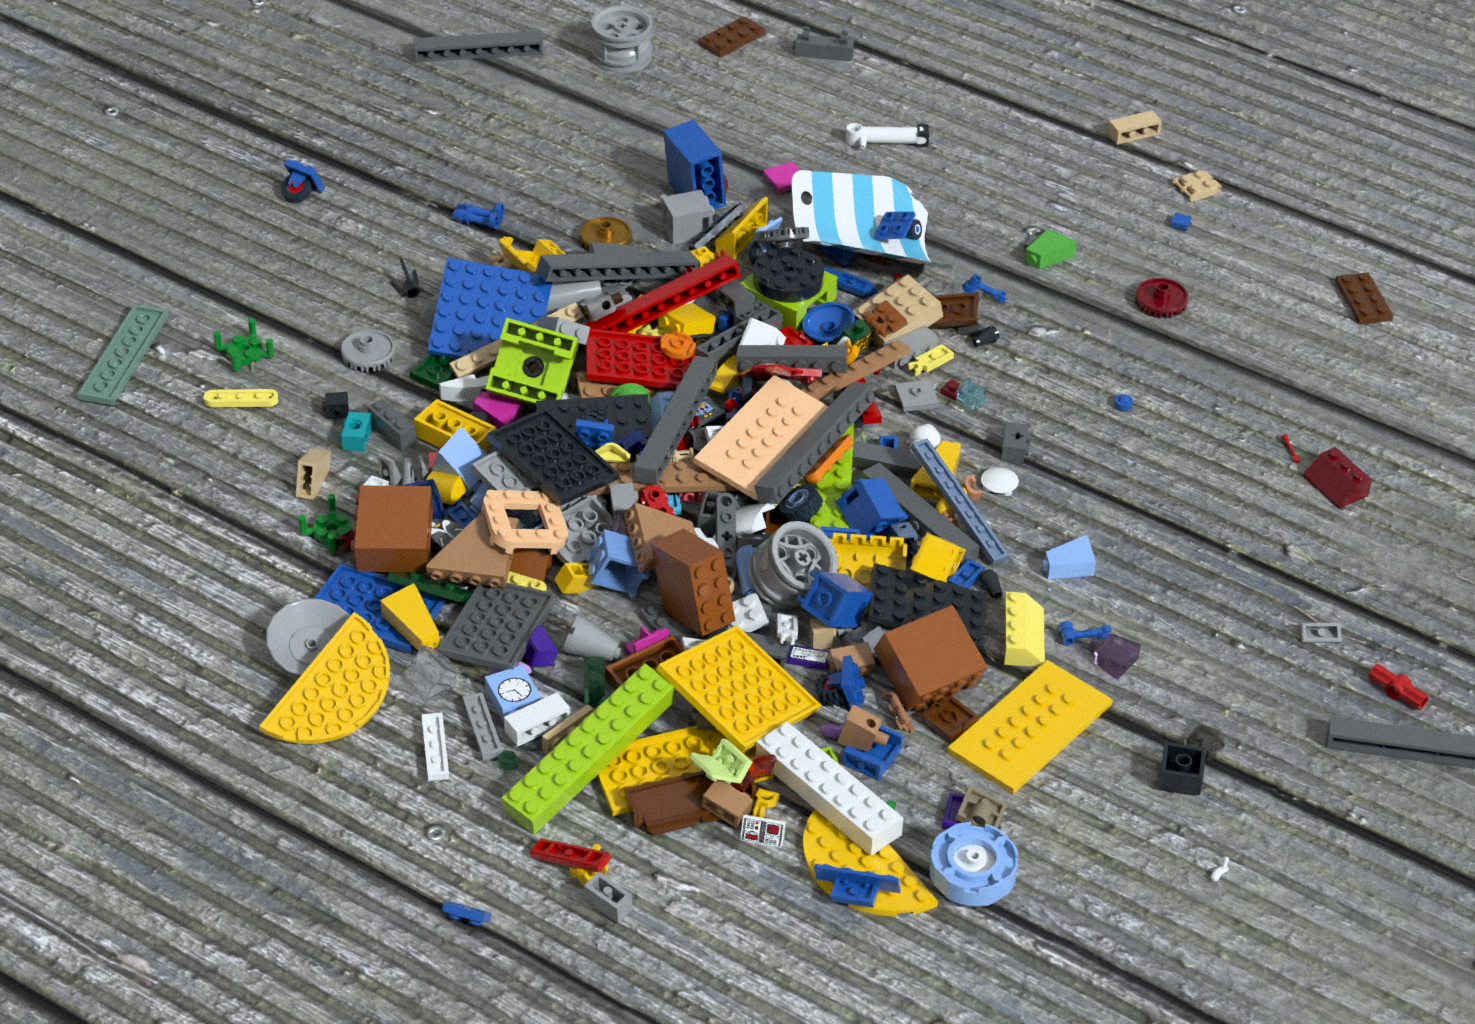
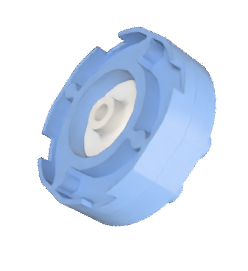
(973, 864)

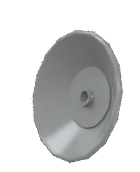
(302, 625)

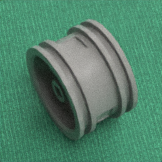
(783, 563)

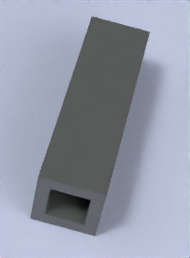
(895, 460)

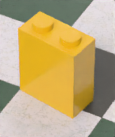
(688, 320)

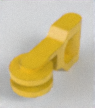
(762, 804)

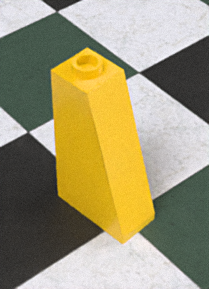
(922, 482)
(410, 617)

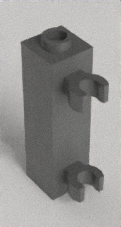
(824, 47)

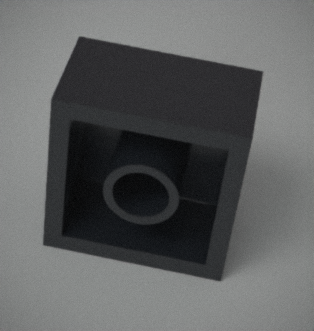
(1182, 768)

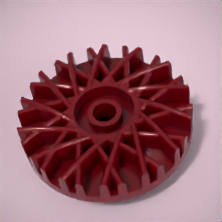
(1161, 297)

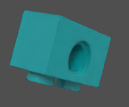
(356, 431)

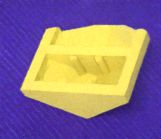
(613, 453)

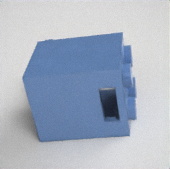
(614, 563)

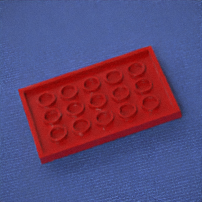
(631, 359)

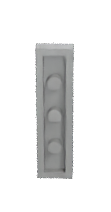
(482, 726)

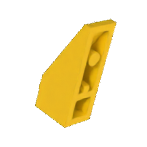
(574, 578)

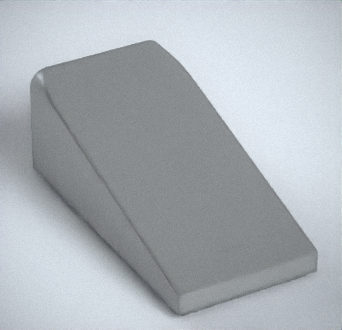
(389, 470)

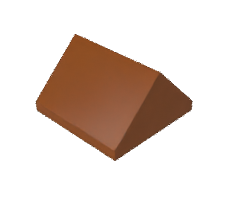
(532, 563)

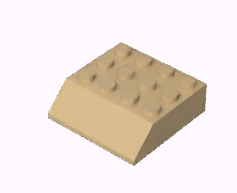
(907, 298)

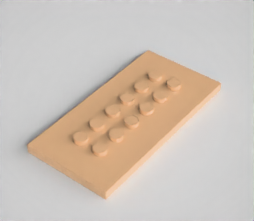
(759, 435)

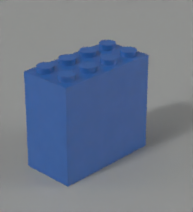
(694, 162)

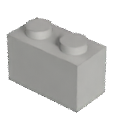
(608, 897)

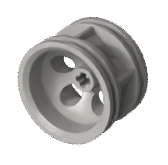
(621, 39)

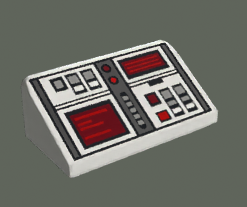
(762, 831)

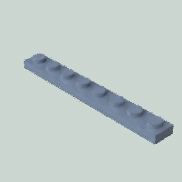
(959, 501)

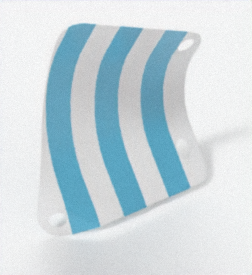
(849, 210)

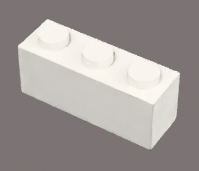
(536, 719)

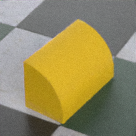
(449, 486)

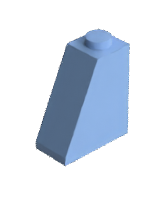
(1070, 560)

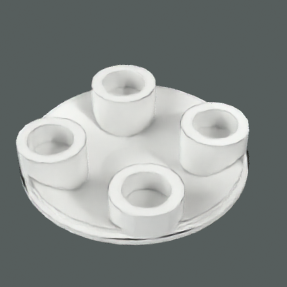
(999, 481)

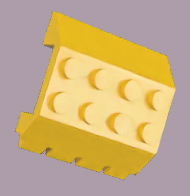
(527, 260)
(858, 555)

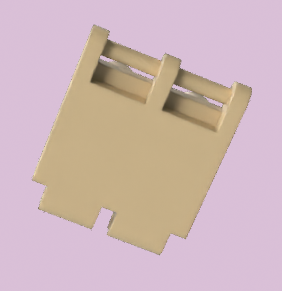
(1198, 184)

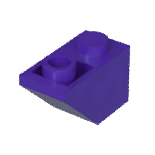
(540, 649)

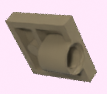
(980, 808)

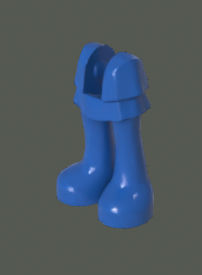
(490, 218)

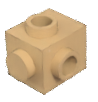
(821, 634)

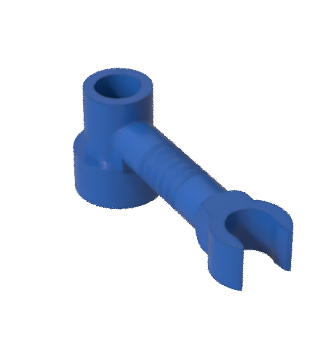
(974, 284)
(1069, 634)

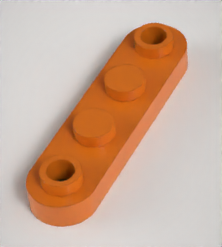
(832, 455)

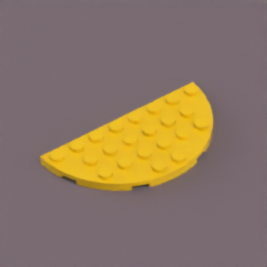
(336, 690)
(828, 845)

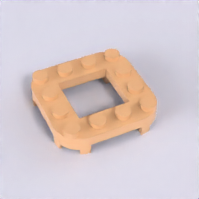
(551, 538)

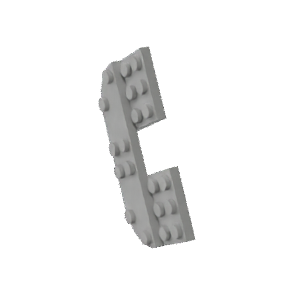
(583, 516)

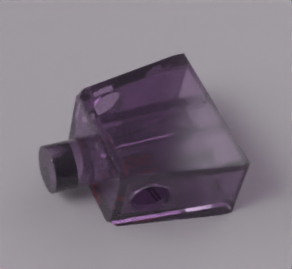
(1115, 654)

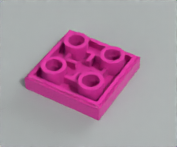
(781, 176)

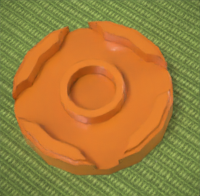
(677, 345)

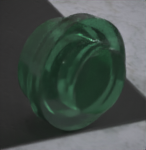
(508, 760)

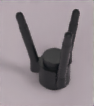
(410, 288)

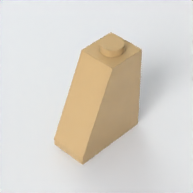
(312, 472)

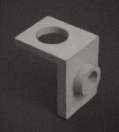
(423, 470)

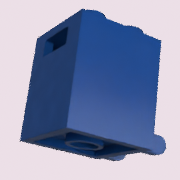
(871, 507)
(836, 599)

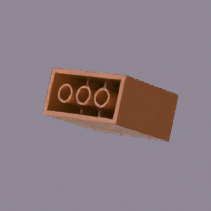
(392, 528)
(693, 582)
(930, 658)

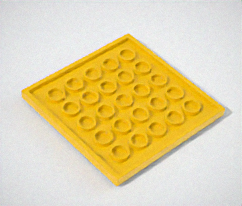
(738, 687)

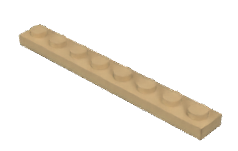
(488, 354)

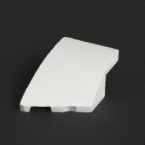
(751, 517)

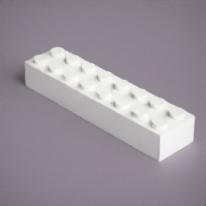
(831, 789)

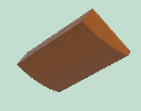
(653, 655)

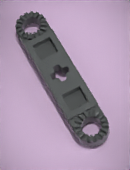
(726, 524)

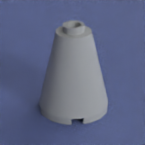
(591, 641)

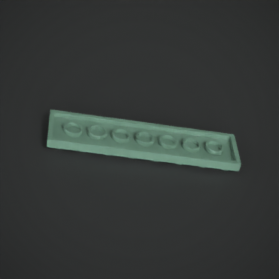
(123, 354)

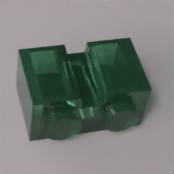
(594, 679)

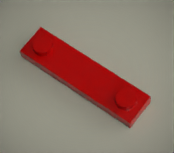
(570, 855)

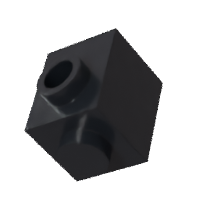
(336, 405)

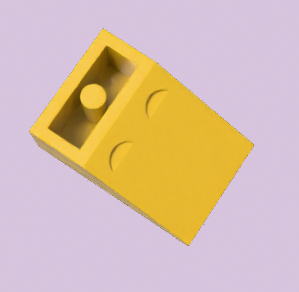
(937, 558)

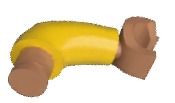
(974, 495)

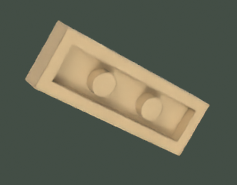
(562, 730)

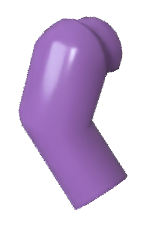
(831, 731)

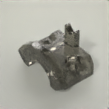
(1205, 738)

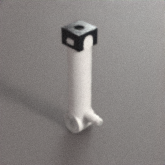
(860, 135)

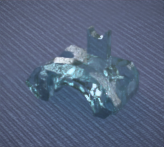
(527, 519)

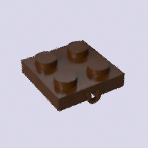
(949, 718)

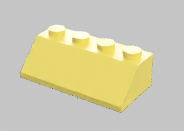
(1023, 630)

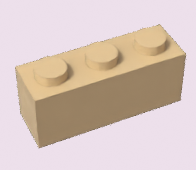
(1134, 127)

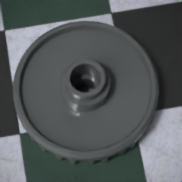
(783, 237)

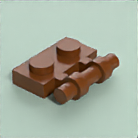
(888, 315)

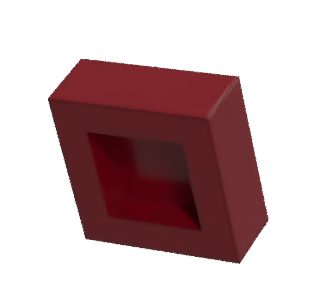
(950, 389)

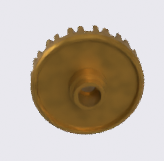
(605, 230)

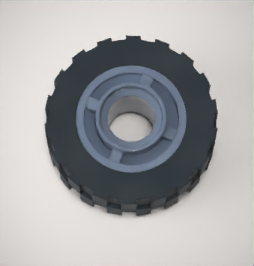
(801, 503)

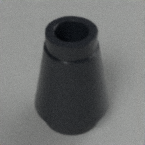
(987, 336)
(990, 581)

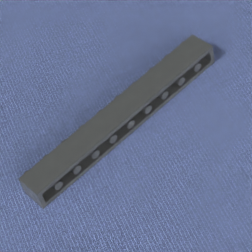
(615, 265)
(675, 420)
(814, 443)

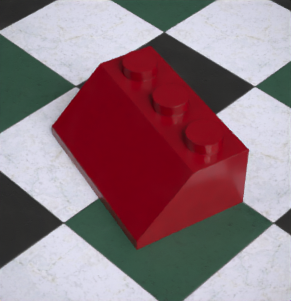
(1338, 478)

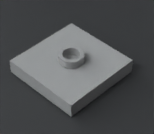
(916, 395)

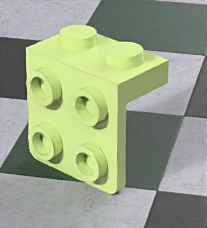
(726, 763)

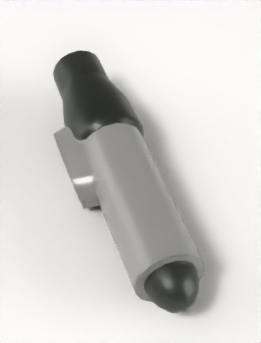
(1032, 238)

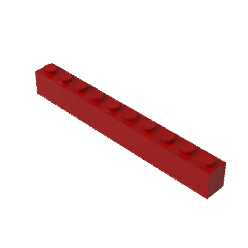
(669, 296)

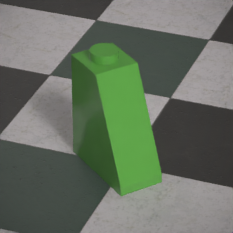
(1050, 249)

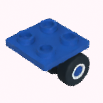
(898, 225)

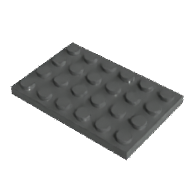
(497, 625)

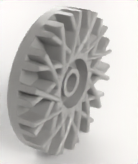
(368, 350)

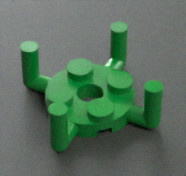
(251, 344)
(325, 523)

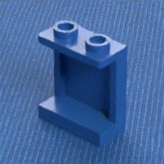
(878, 759)

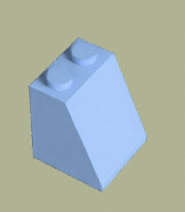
(458, 457)

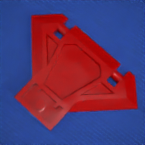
(765, 372)

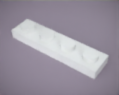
(435, 746)

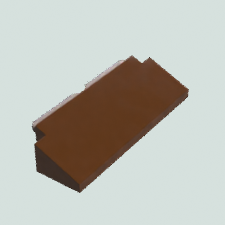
(672, 803)

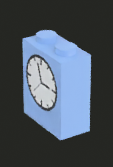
(511, 690)

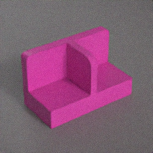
(646, 639)

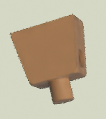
(862, 730)

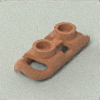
(897, 708)

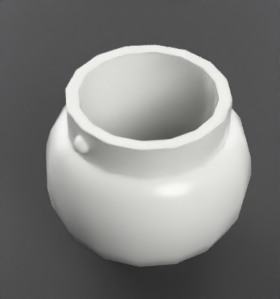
(925, 431)

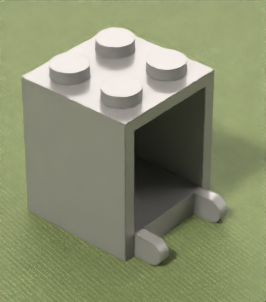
(686, 216)

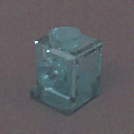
(971, 394)

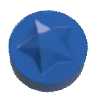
(1123, 402)

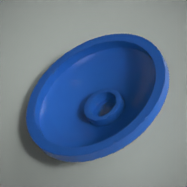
(827, 321)

